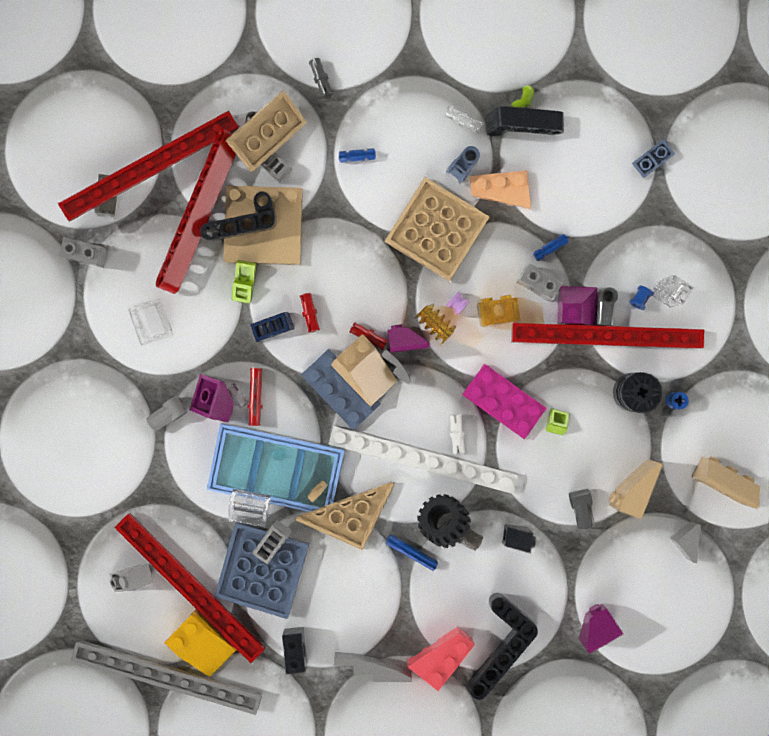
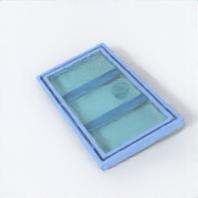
(274, 467)

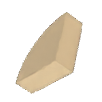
(313, 495)

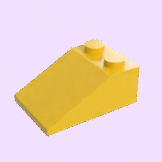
(200, 644)

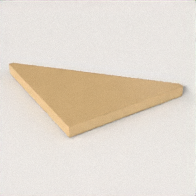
(351, 517)

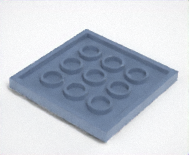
(253, 582)

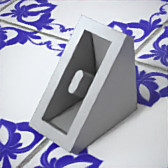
(688, 540)

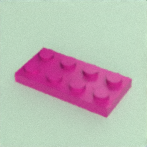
(504, 401)

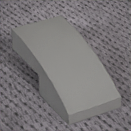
(399, 371)

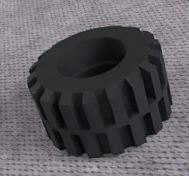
(454, 530)

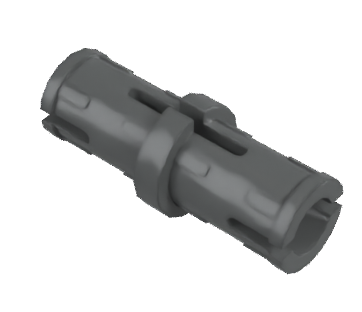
(321, 78)

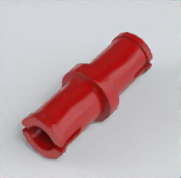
(309, 312)
(375, 339)

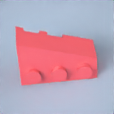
(442, 658)

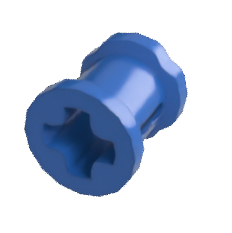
(641, 297)
(677, 395)

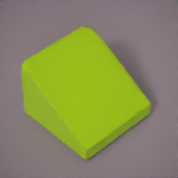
(557, 422)

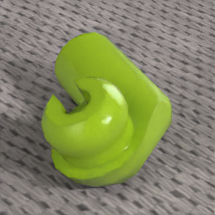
(526, 99)

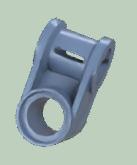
(461, 167)

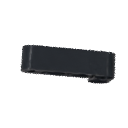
(524, 120)
(238, 222)

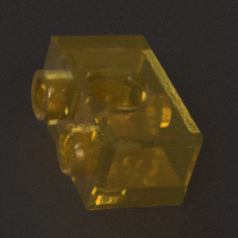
(510, 311)

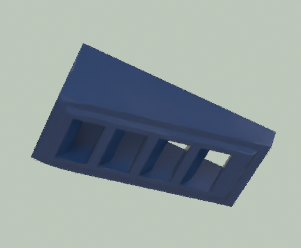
(286, 320)

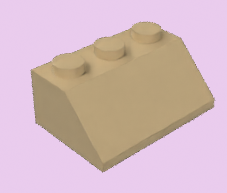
(728, 482)

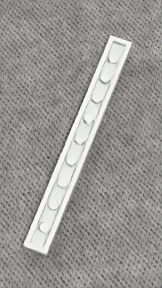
(423, 459)

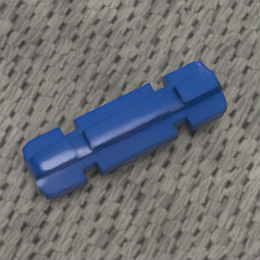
(357, 155)
(550, 247)

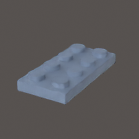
(337, 391)

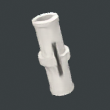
(457, 433)

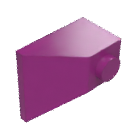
(577, 305)
(404, 339)
(212, 399)
(598, 628)

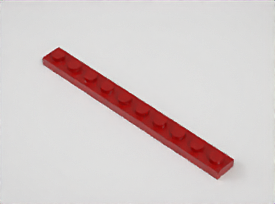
(146, 167)
(607, 335)
(189, 587)

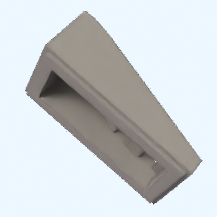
(282, 173)
(280, 533)

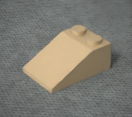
(364, 370)
(635, 491)

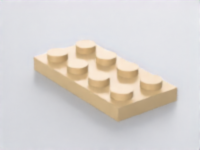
(266, 131)

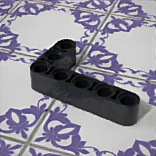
(504, 647)

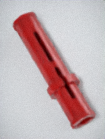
(255, 373)

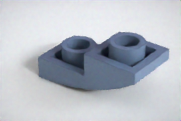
(653, 158)

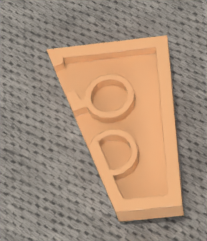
(502, 187)

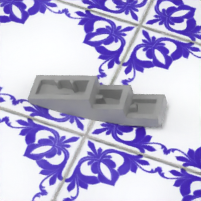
(382, 670)

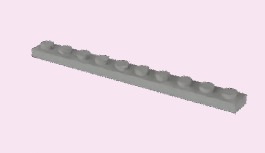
(166, 677)

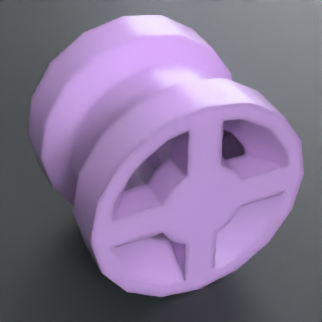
(457, 303)

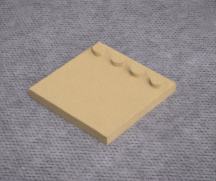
(437, 229)
(272, 246)

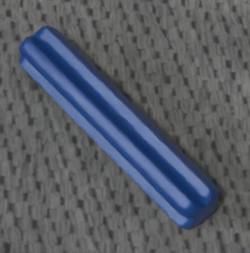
(411, 552)

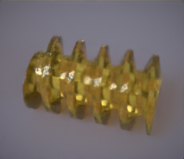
(436, 323)

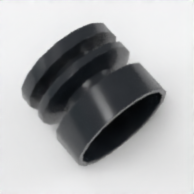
(626, 391)

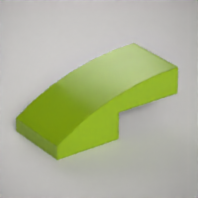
(244, 281)

